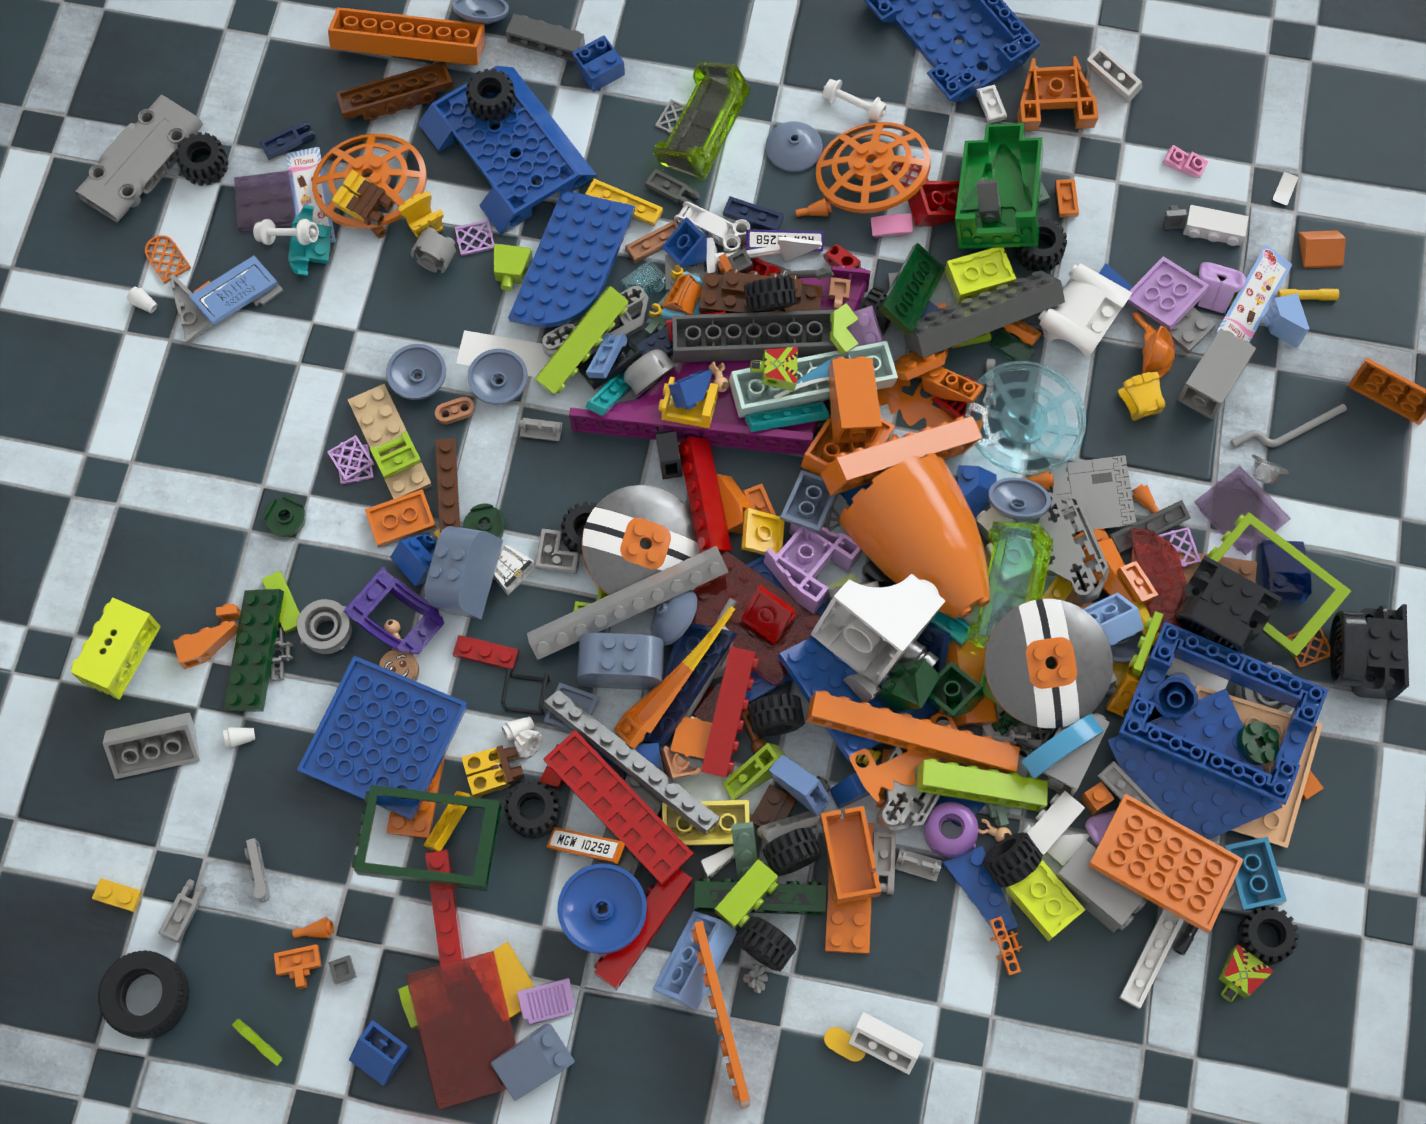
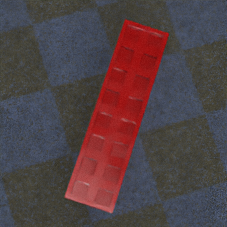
(618, 807)

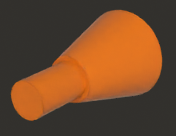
(819, 208)
(1043, 479)
(1143, 496)
(321, 929)

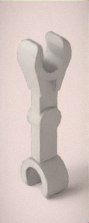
(989, 384)

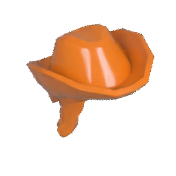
(1158, 348)

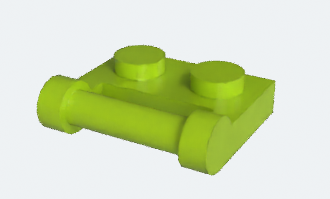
(397, 460)

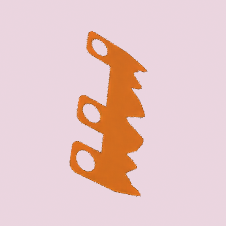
(916, 408)
(898, 769)

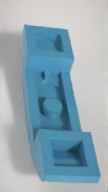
(1061, 745)

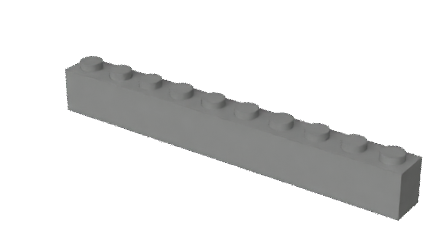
(627, 602)

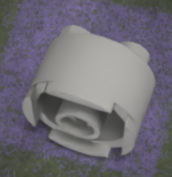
(433, 250)

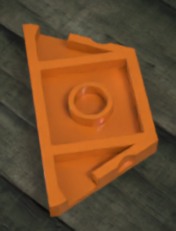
(913, 365)

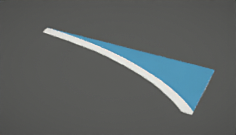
(816, 375)

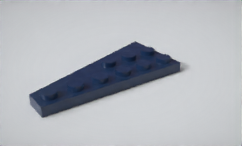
(695, 682)

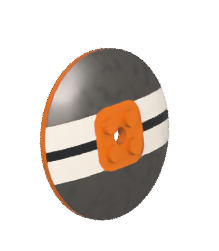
(619, 523)
(1018, 669)

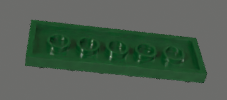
(912, 289)
(253, 650)

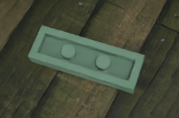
(744, 847)

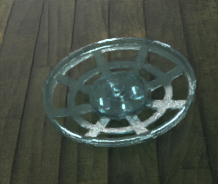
(1033, 411)

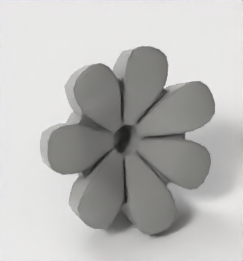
(756, 977)

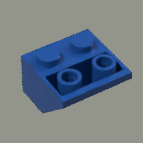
(599, 63)
(414, 557)
(379, 1053)

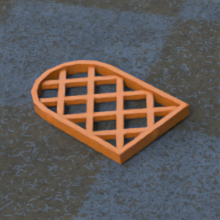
(174, 246)

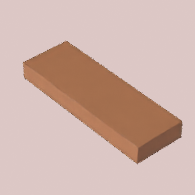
(650, 243)

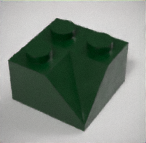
(908, 685)
(955, 692)

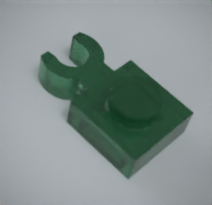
(1004, 723)

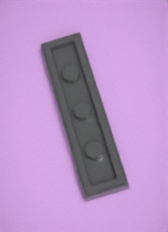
(1156, 522)

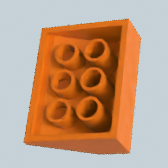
(1390, 390)
(823, 450)

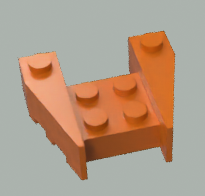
(1057, 89)

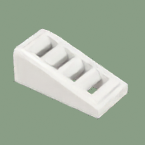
(714, 863)

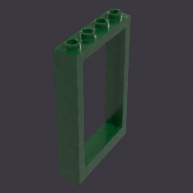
(485, 852)

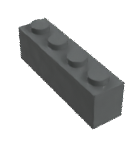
(544, 37)

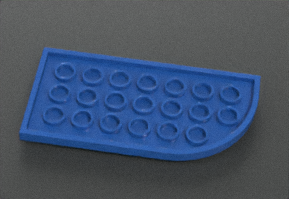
(572, 260)

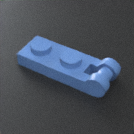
(606, 355)

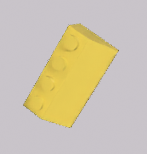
(729, 812)

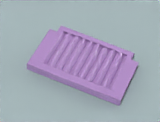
(546, 1001)

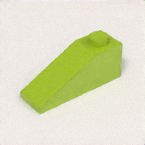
(753, 771)

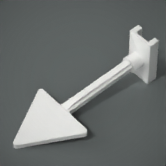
(788, 247)

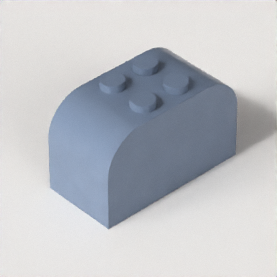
(462, 571)
(620, 661)

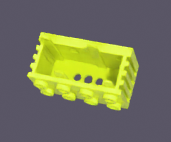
(115, 668)

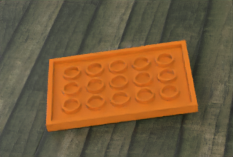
(1166, 863)

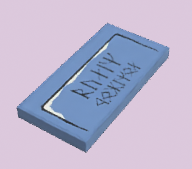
(233, 290)

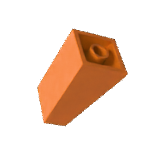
(853, 400)

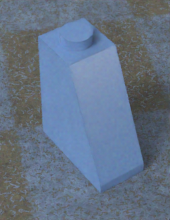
(800, 784)

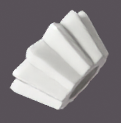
(527, 743)

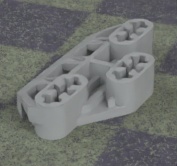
(637, 305)
(1067, 552)
(906, 794)

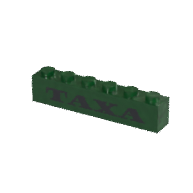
(785, 899)

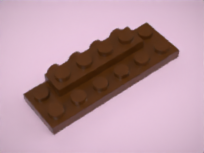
(395, 92)
(727, 293)

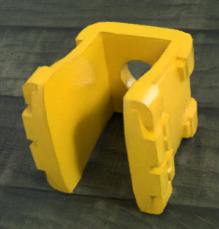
(419, 214)
(1142, 395)

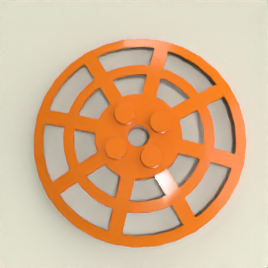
(366, 164)
(879, 168)

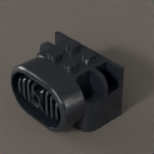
(1224, 606)
(1370, 651)

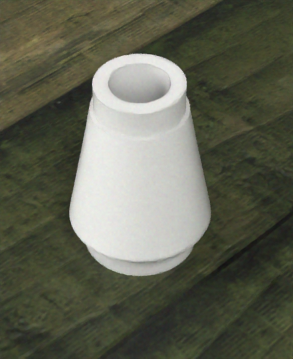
(141, 299)
(513, 728)
(238, 736)

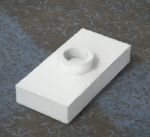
(991, 104)

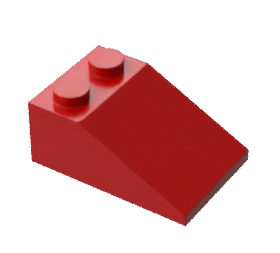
(935, 203)

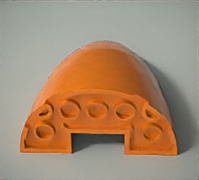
(922, 526)

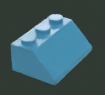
(1258, 875)

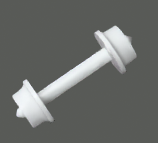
(832, 91)
(305, 232)

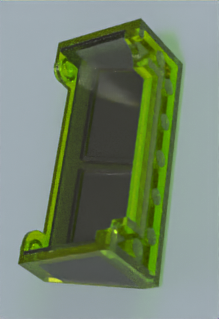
(705, 120)

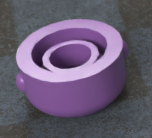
(951, 847)

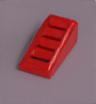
(949, 408)

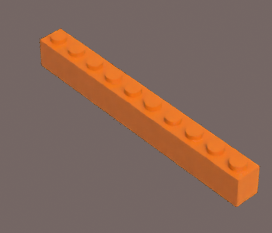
(912, 733)

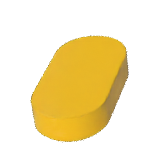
(838, 1041)

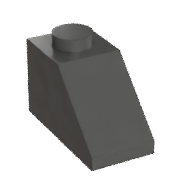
(989, 201)

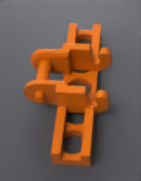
(1010, 951)

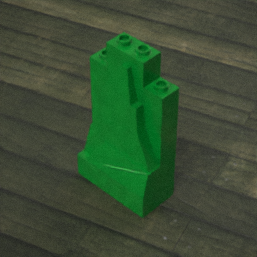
(1017, 167)

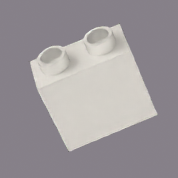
(877, 625)

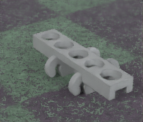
(280, 643)
(1036, 742)

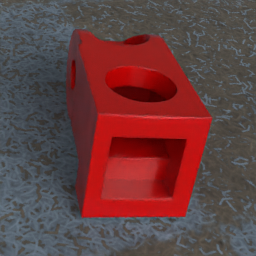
(840, 257)

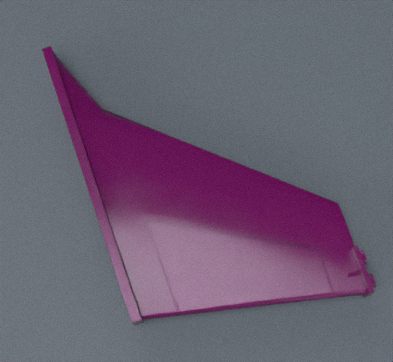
(643, 419)

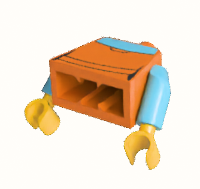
(683, 297)

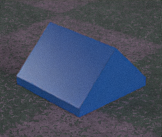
(687, 244)

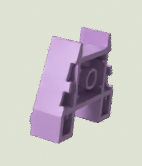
(804, 559)

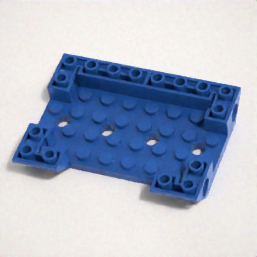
(987, 27)
(529, 130)

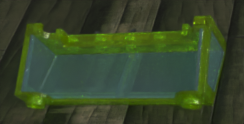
(1015, 573)

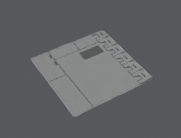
(1101, 489)

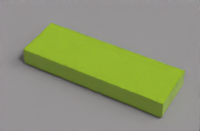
(289, 611)

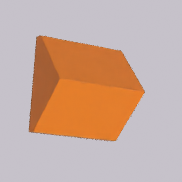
(1322, 249)

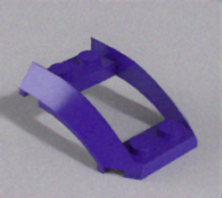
(375, 592)

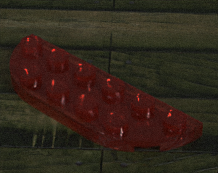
(1163, 569)

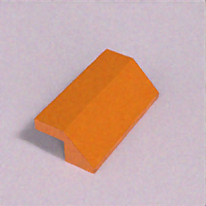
(971, 661)

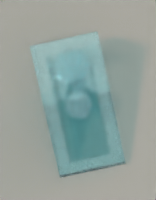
(646, 276)

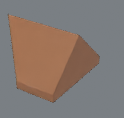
(675, 766)

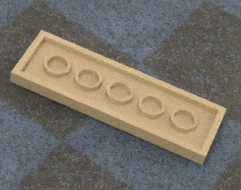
(381, 424)

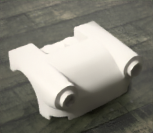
(1087, 312)

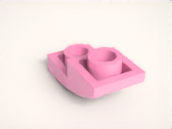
(1186, 163)
(892, 225)

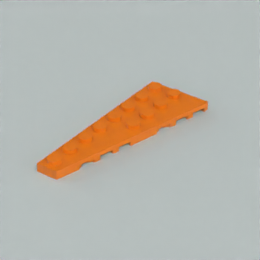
(722, 1022)

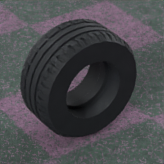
(117, 982)

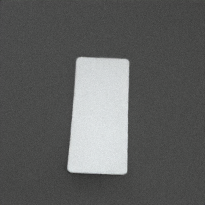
(1285, 188)

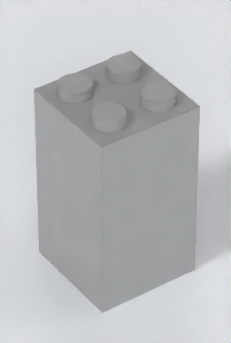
(1216, 373)
(1070, 770)
(1097, 893)

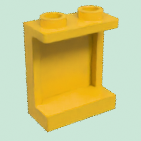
(697, 416)

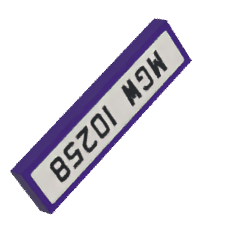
(769, 238)

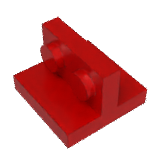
(768, 614)

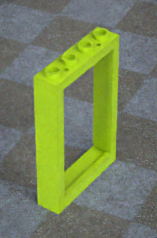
(1321, 616)

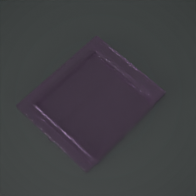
(1236, 497)

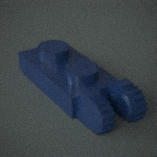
(287, 140)

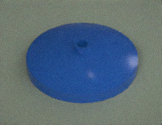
(597, 888)

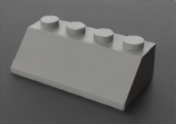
(151, 745)

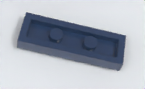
(753, 214)

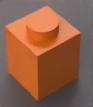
(1097, 798)

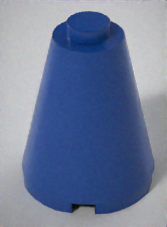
(1176, 696)

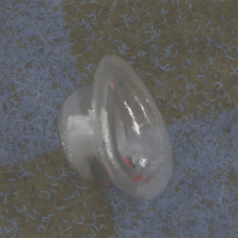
(1266, 471)

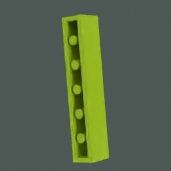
(581, 340)
(982, 785)

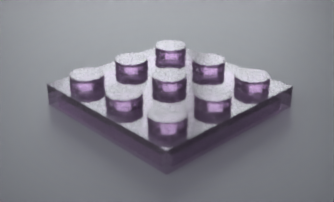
(265, 197)

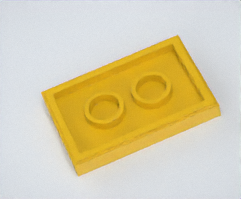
(512, 977)

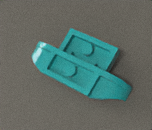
(316, 251)

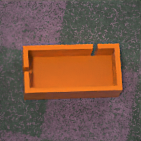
(850, 855)

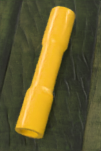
(1321, 294)

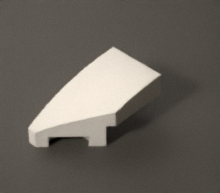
(1066, 846)

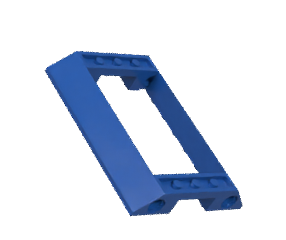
(1243, 670)

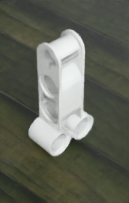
(713, 226)

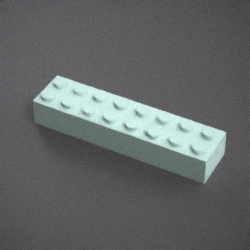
(754, 397)

